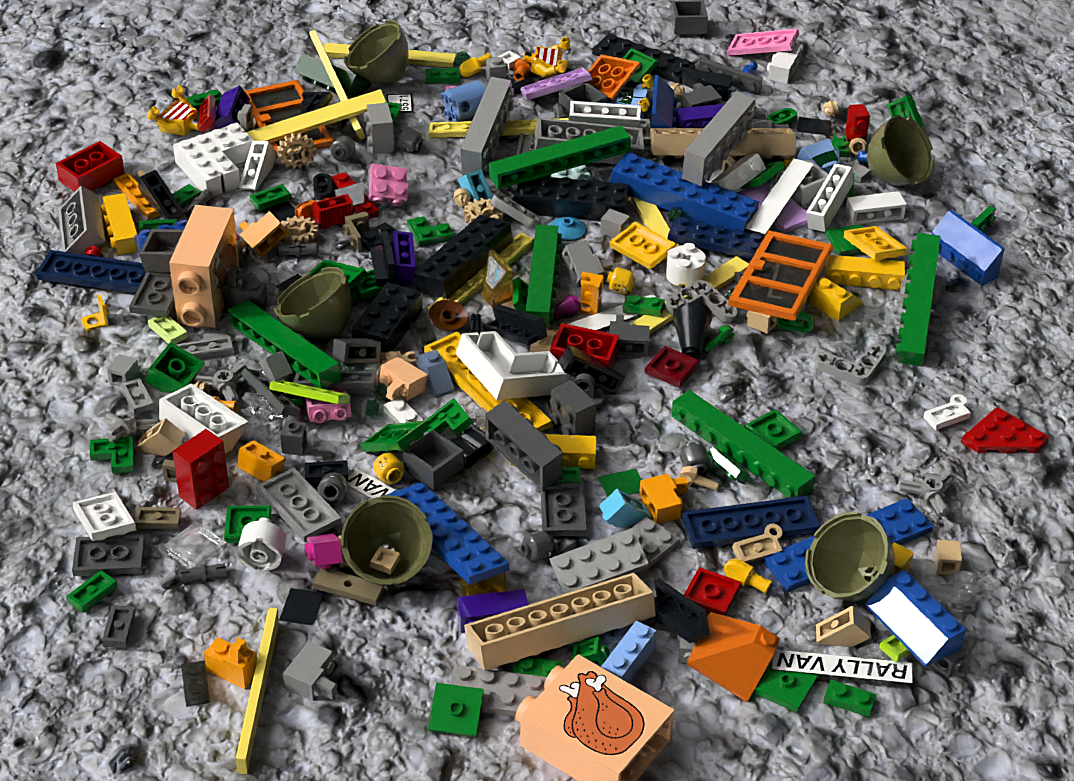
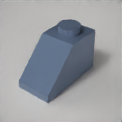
(438, 375)

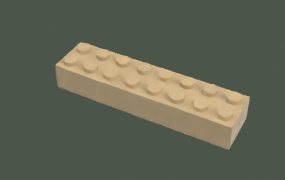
(757, 140)
(559, 621)

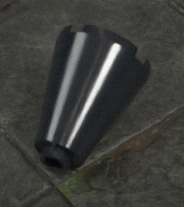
(692, 327)

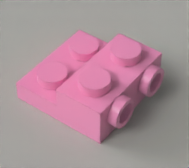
(388, 184)
(320, 411)

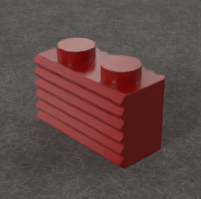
(857, 122)
(332, 211)

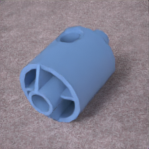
(462, 101)

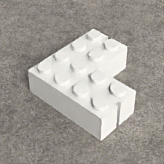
(214, 155)
(506, 372)

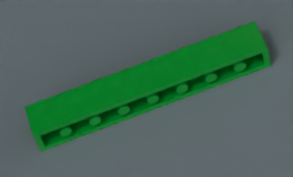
(559, 157)
(544, 272)
(919, 299)
(275, 337)
(742, 445)

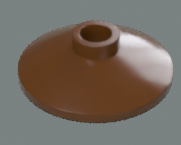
(448, 315)

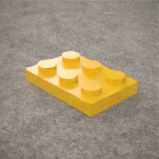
(875, 243)
(642, 245)

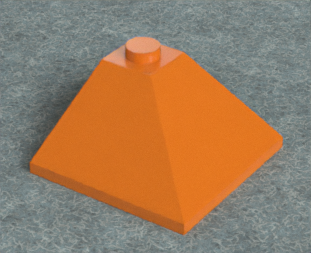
(611, 74)
(734, 654)

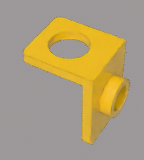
(101, 316)

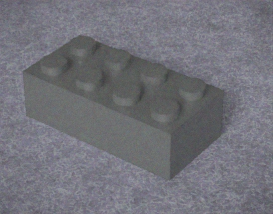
(524, 445)

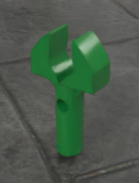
(725, 336)

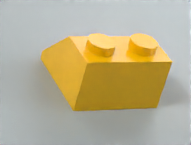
(833, 299)

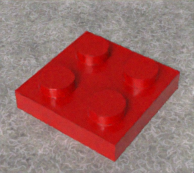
(712, 591)

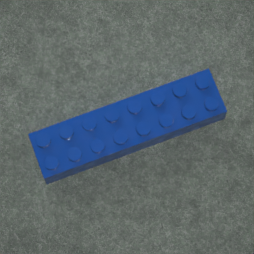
(668, 189)

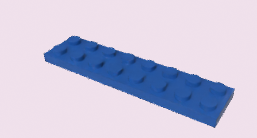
(900, 520)
(454, 538)

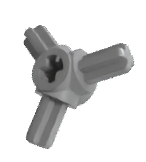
(224, 382)
(125, 425)
(930, 491)

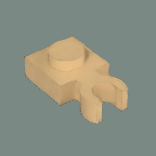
(408, 357)

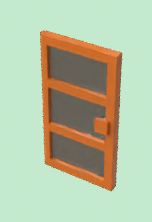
(282, 102)
(780, 275)

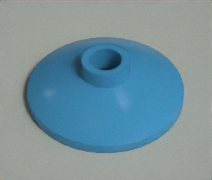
(570, 227)

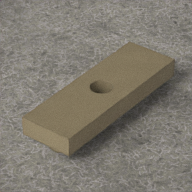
(348, 586)

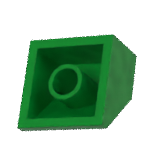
(173, 369)

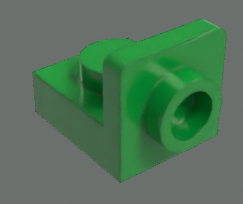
(591, 649)

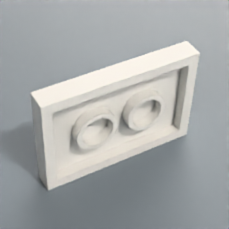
(104, 516)

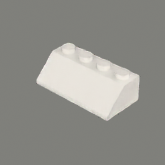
(195, 411)

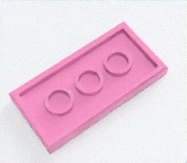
(763, 42)

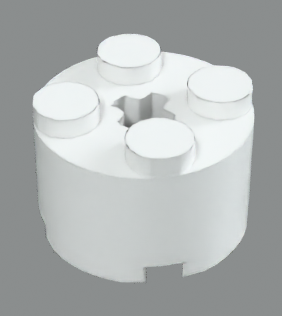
(685, 265)
(261, 545)

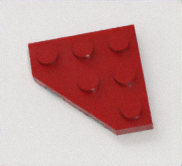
(1004, 433)

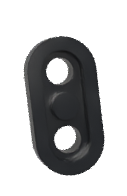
(322, 186)

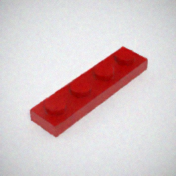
(207, 114)
(343, 180)

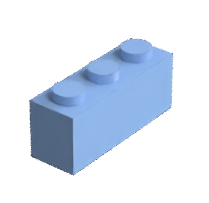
(631, 652)

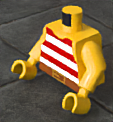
(548, 61)
(178, 117)

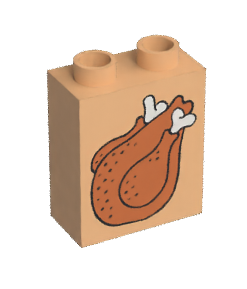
(201, 264)
(594, 724)

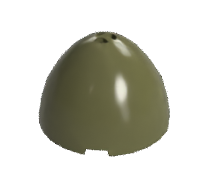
(379, 53)
(900, 152)
(317, 304)
(389, 523)
(845, 553)

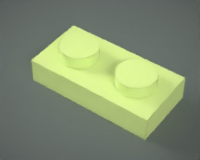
(167, 329)

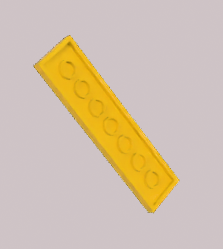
(474, 388)

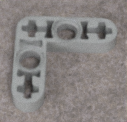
(504, 201)
(705, 294)
(829, 364)

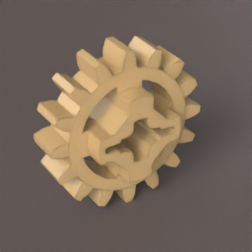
(296, 151)
(481, 207)
(300, 230)

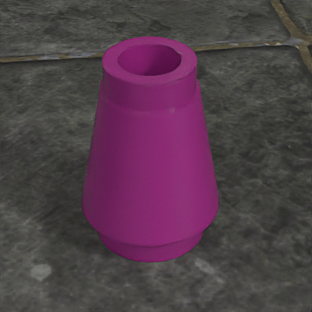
(567, 306)

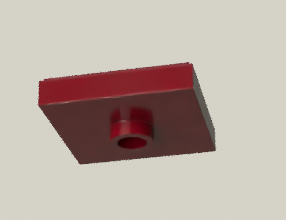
(672, 366)

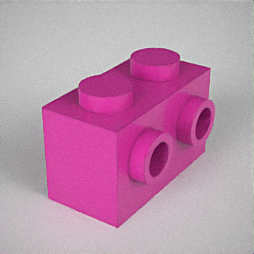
(323, 550)

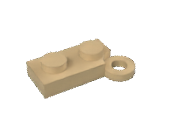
(757, 547)

